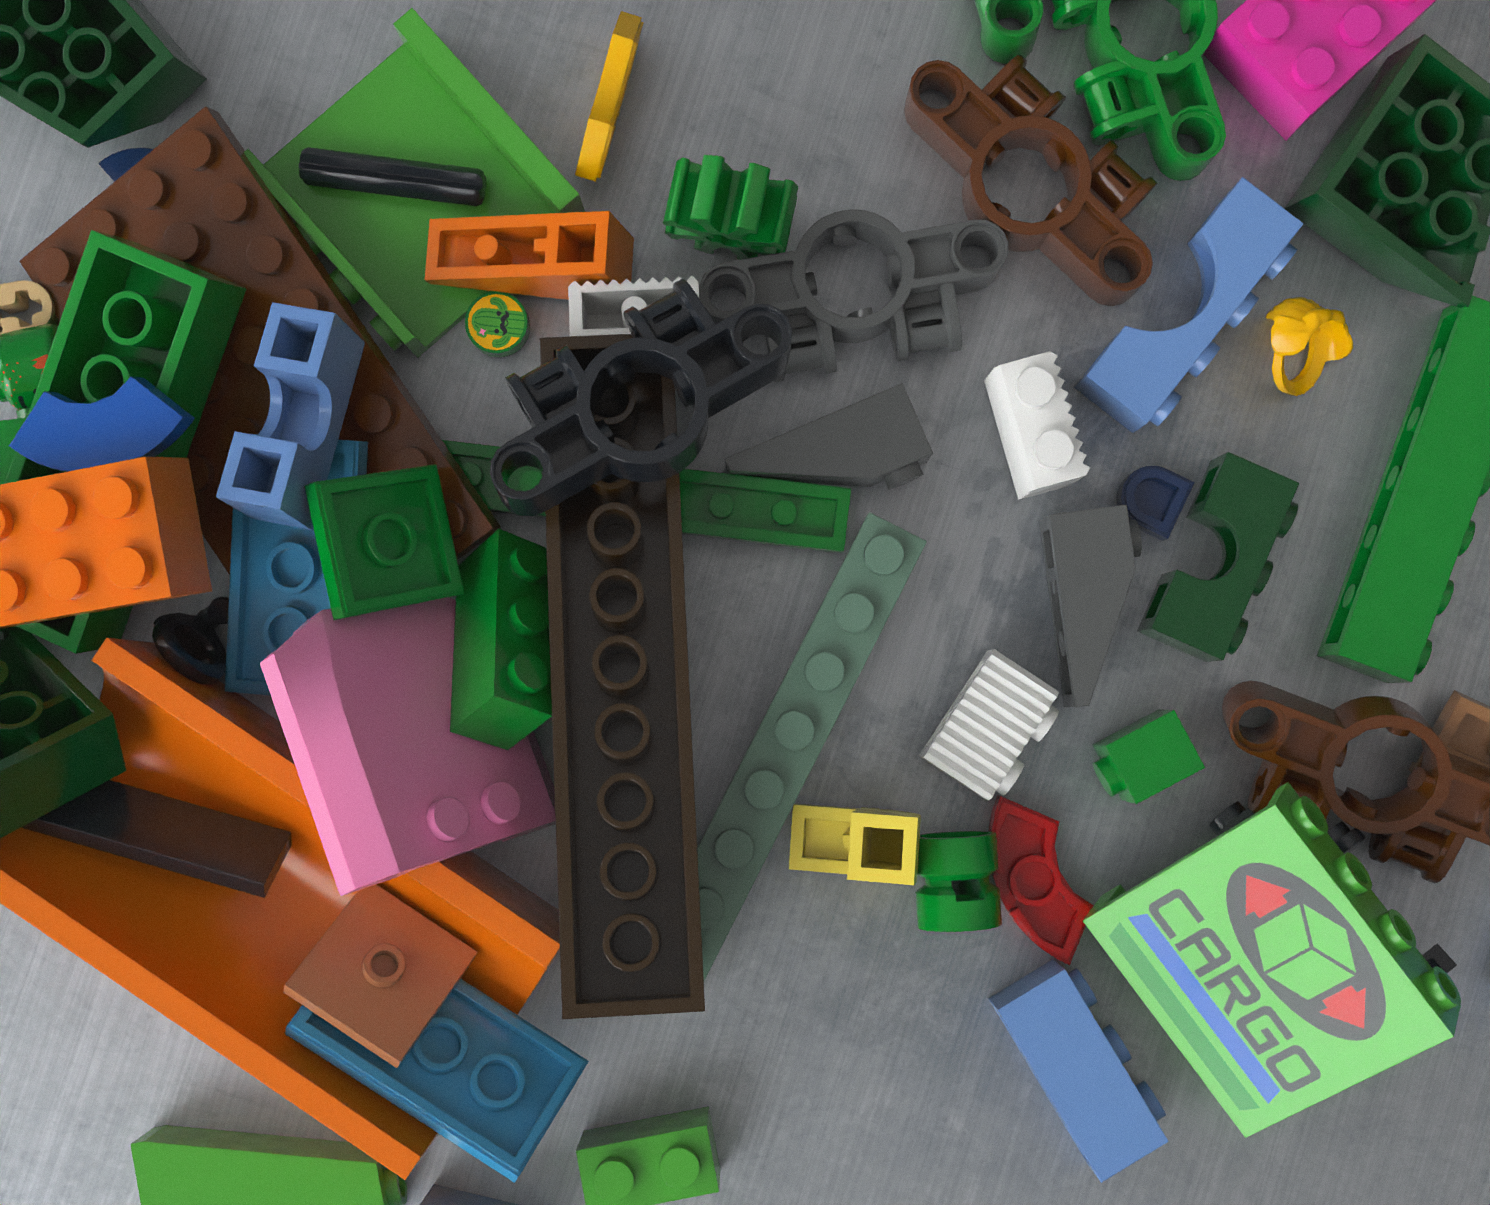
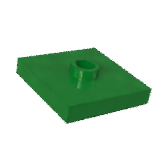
(383, 540)

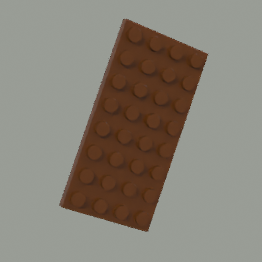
(213, 211)

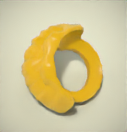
(1294, 325)

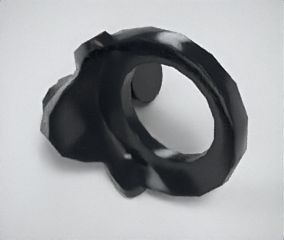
(191, 638)

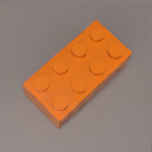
(99, 540)

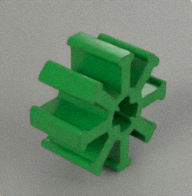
(730, 208)

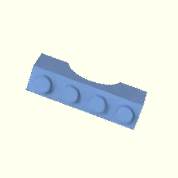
(1233, 250)

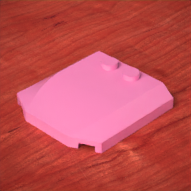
(376, 750)

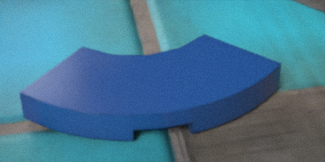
(115, 429)

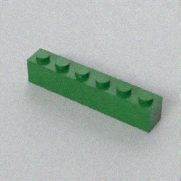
(1420, 508)

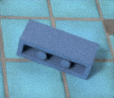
(1081, 1068)

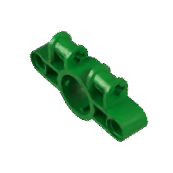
(1148, 96)

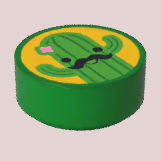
(497, 324)

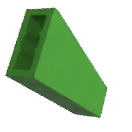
(257, 1169)

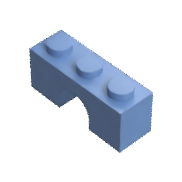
(310, 376)

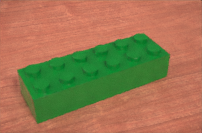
(124, 319)

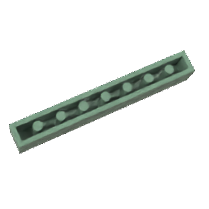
(799, 722)

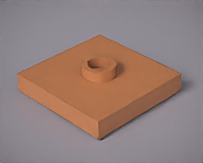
(380, 973)

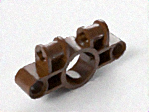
(1016, 114)
(1307, 740)

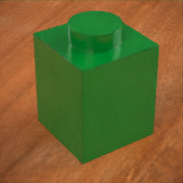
(1146, 757)

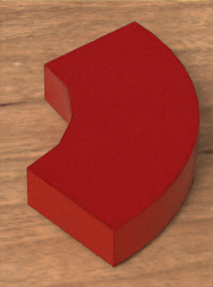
(1031, 880)

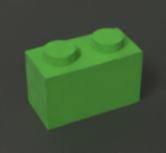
(650, 1160)

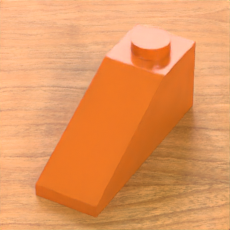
(528, 252)

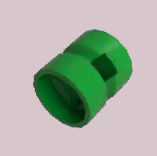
(953, 857)

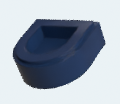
(1154, 499)

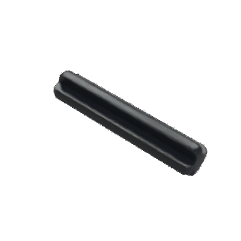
(392, 176)

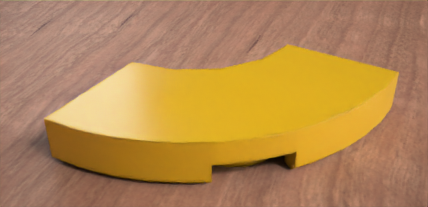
(609, 96)

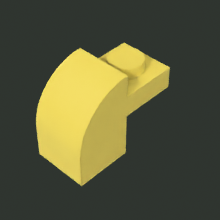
(856, 842)

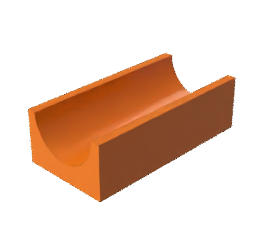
(223, 955)

